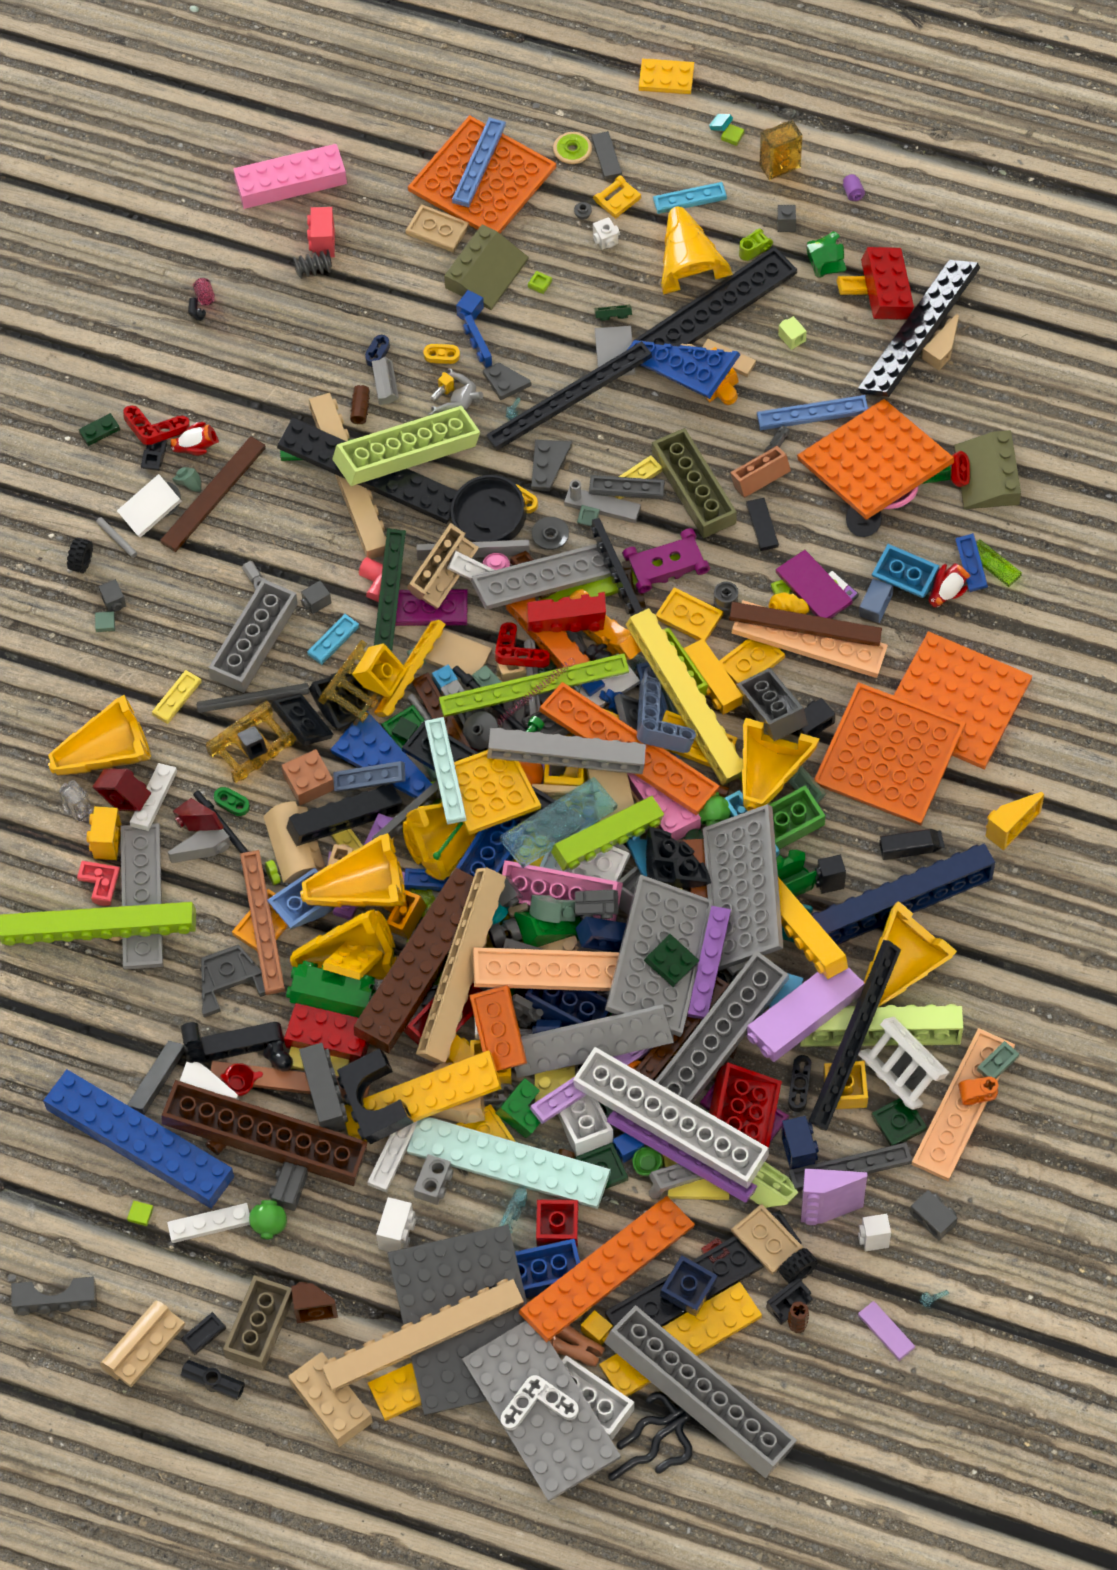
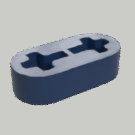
(374, 349)

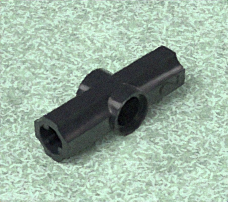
(224, 1385)

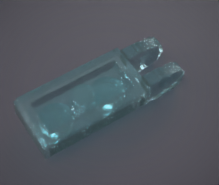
(513, 1210)

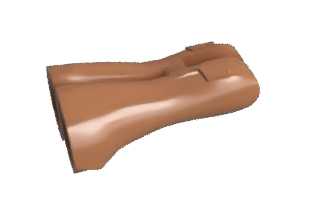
(582, 1348)

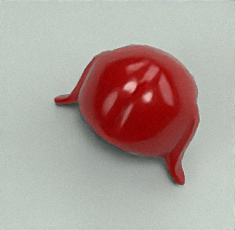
(240, 1078)

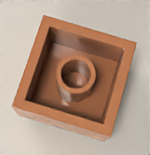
(308, 777)

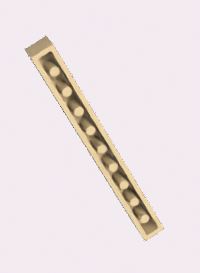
(356, 497)
(458, 970)
(422, 1335)

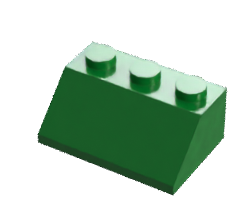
(539, 932)

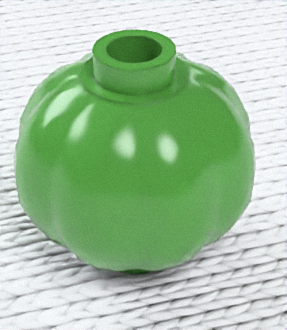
(715, 810)
(267, 1219)

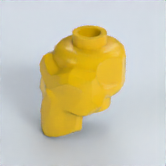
(788, 602)

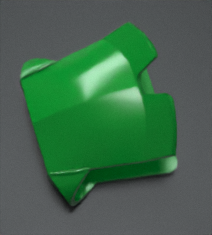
(826, 255)
(794, 874)

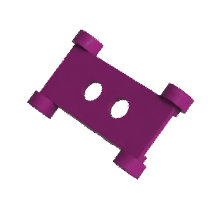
(648, 574)

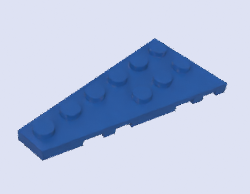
(690, 365)
(371, 745)

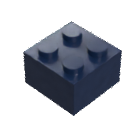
(798, 1142)
(688, 1285)

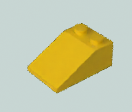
(1012, 819)

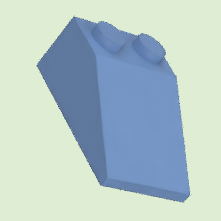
(292, 908)

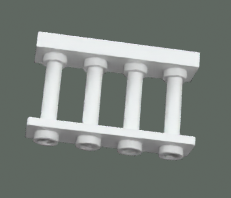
(919, 1055)

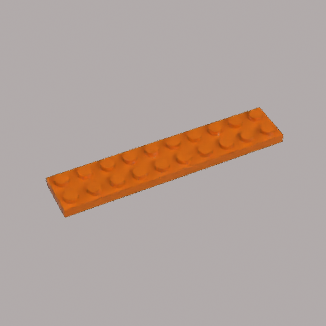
(660, 769)
(606, 1269)

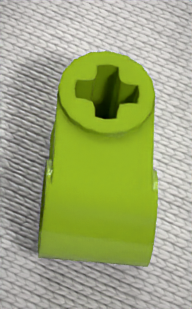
(754, 245)

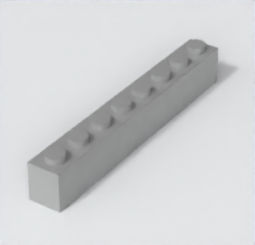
(566, 751)

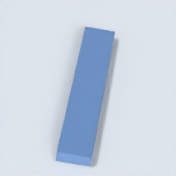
(478, 162)
(812, 412)

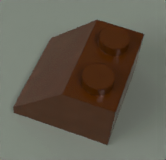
(312, 1303)

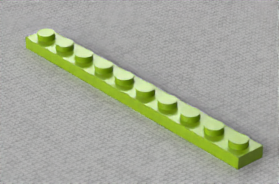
(516, 688)

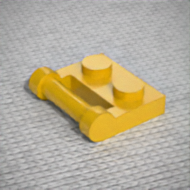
(619, 202)

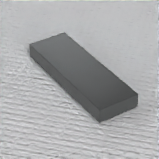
(606, 155)

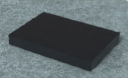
(302, 719)

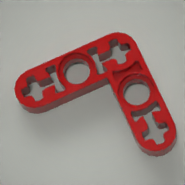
(176, 426)
(503, 653)

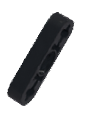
(804, 1076)

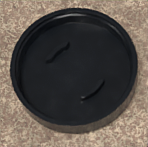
(489, 509)

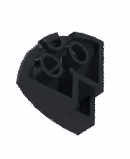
(333, 712)
(673, 861)

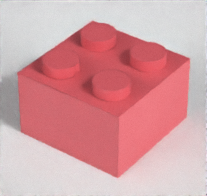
(321, 230)

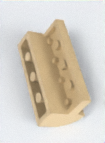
(433, 578)
(291, 860)
(142, 1344)

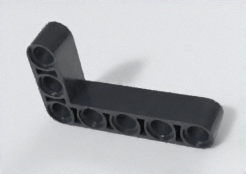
(228, 1043)

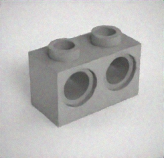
(430, 1179)

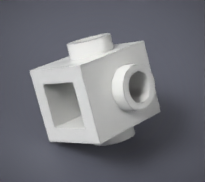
(605, 233)

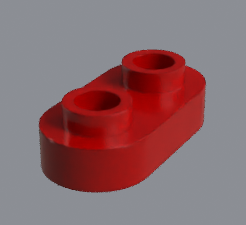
(960, 469)

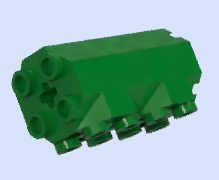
(330, 990)

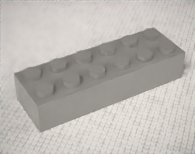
(253, 635)

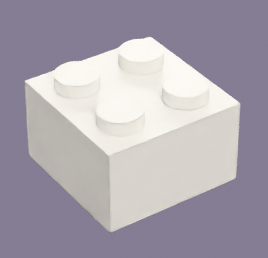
(395, 1225)

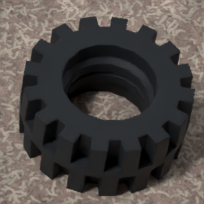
(79, 555)
(798, 1265)

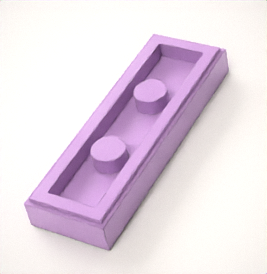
(886, 1330)

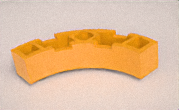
(614, 636)

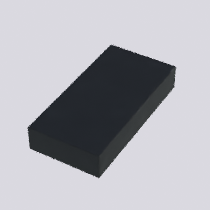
(203, 1333)

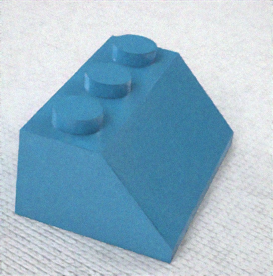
(906, 571)

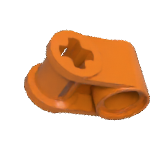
(976, 1090)

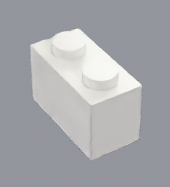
(874, 1232)

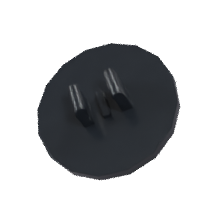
(860, 526)

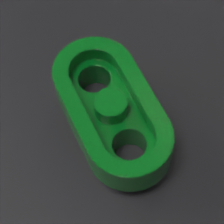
(232, 802)

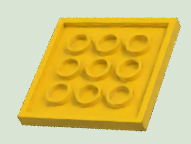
(493, 791)

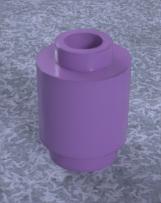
(853, 187)

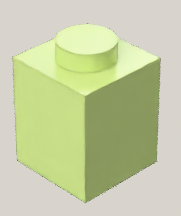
(792, 332)

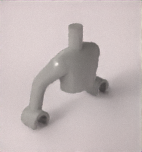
(460, 397)

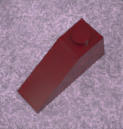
(196, 817)

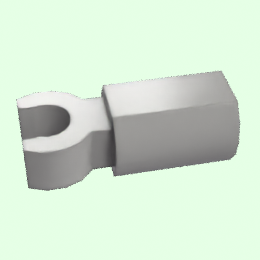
(252, 573)

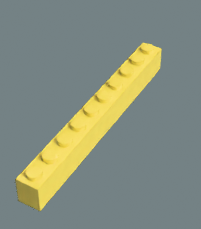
(685, 696)

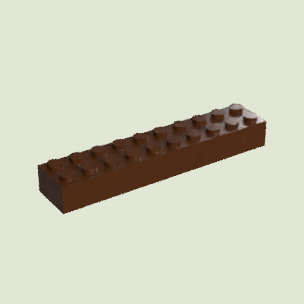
(415, 967)
(264, 1132)

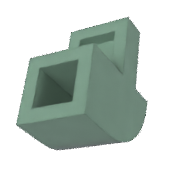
(552, 910)

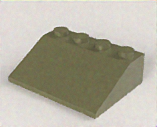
(485, 266)
(992, 471)

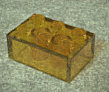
(780, 149)

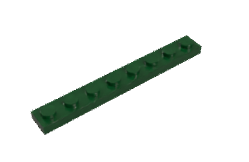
(389, 587)

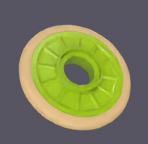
(577, 156)

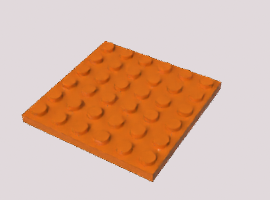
(506, 185)
(875, 459)
(967, 689)
(889, 753)

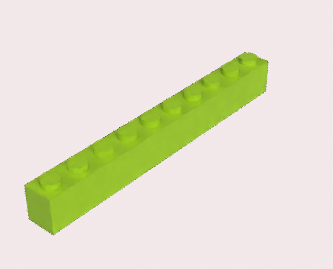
(97, 923)

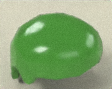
(647, 1160)

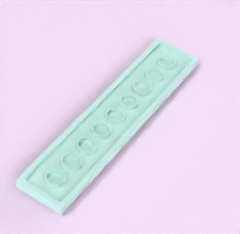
(510, 1161)

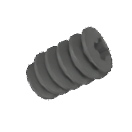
(312, 264)

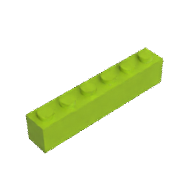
(607, 833)

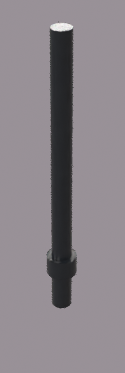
(470, 682)
(233, 838)

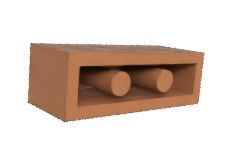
(760, 471)

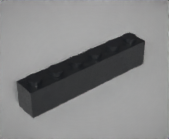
(343, 814)

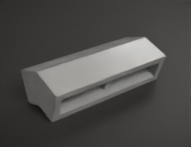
(385, 381)

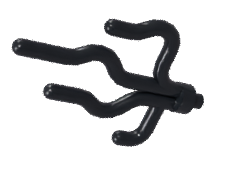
(676, 1418)

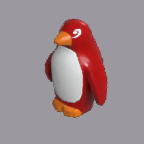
(195, 440)
(948, 584)

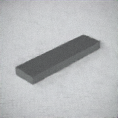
(626, 487)

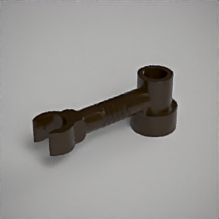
(627, 569)

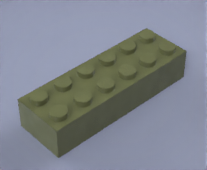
(694, 483)

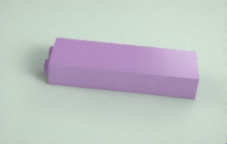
(803, 1012)

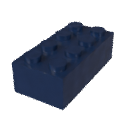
(568, 1005)

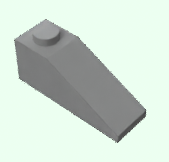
(200, 845)

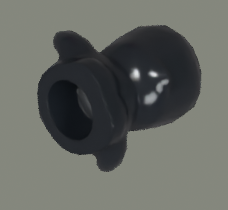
(596, 652)
(278, 1058)

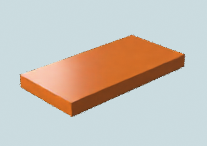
(498, 1027)

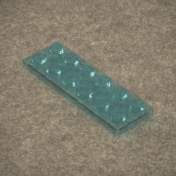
(558, 821)

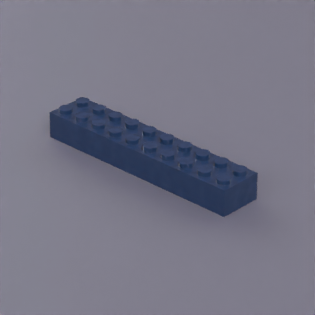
(914, 891)

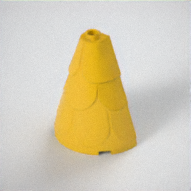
(688, 251)
(103, 742)
(769, 763)
(426, 833)
(359, 879)
(365, 929)
(918, 953)

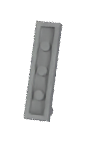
(608, 505)
(670, 1178)

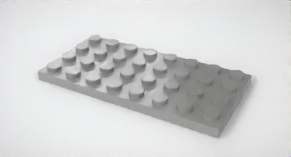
(745, 879)
(653, 915)
(554, 1449)

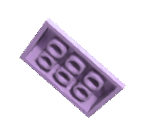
(831, 1194)

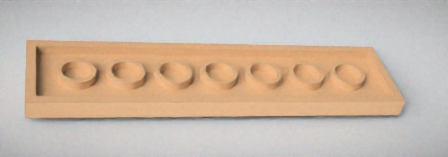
(845, 654)
(544, 969)
(953, 1120)

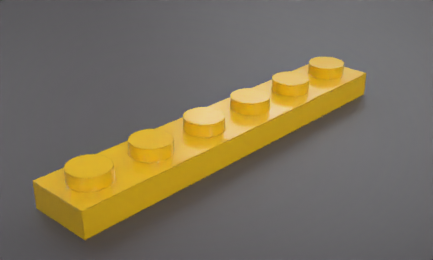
(412, 664)

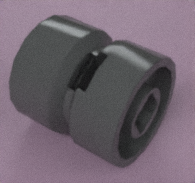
(724, 595)
(498, 935)

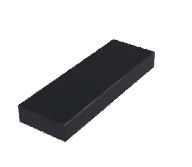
(762, 524)

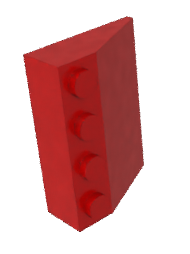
(746, 1101)

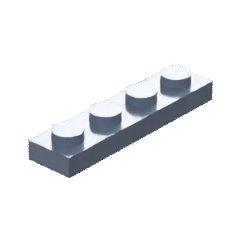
(369, 776)

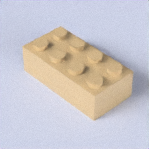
(337, 1411)

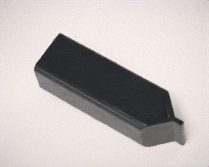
(910, 843)

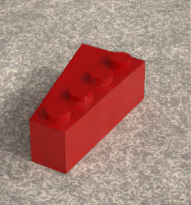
(567, 614)

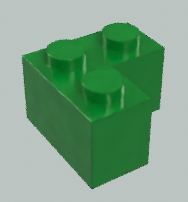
(516, 1109)

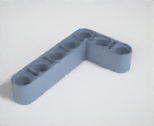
(650, 728)

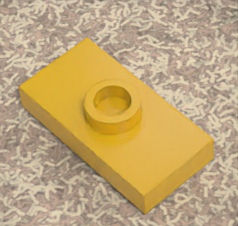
(852, 285)

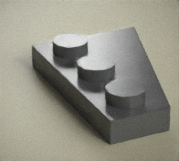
(547, 461)

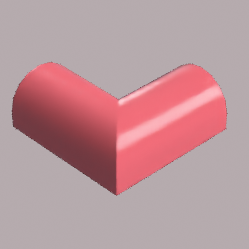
(372, 570)
(103, 877)

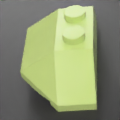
(772, 1187)

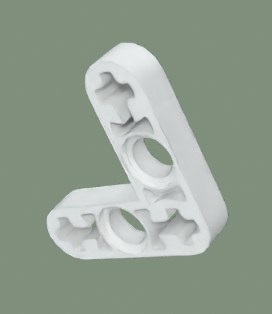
(540, 1395)

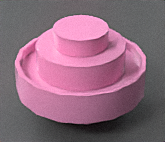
(496, 561)

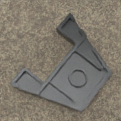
(224, 971)

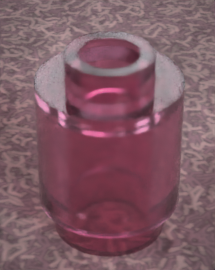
(204, 291)

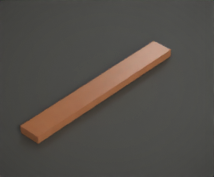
(262, 922)
(277, 1080)

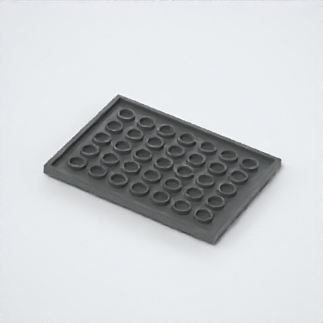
(441, 1275)

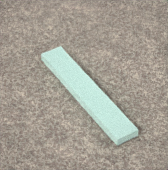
(445, 770)

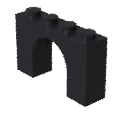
(355, 1079)

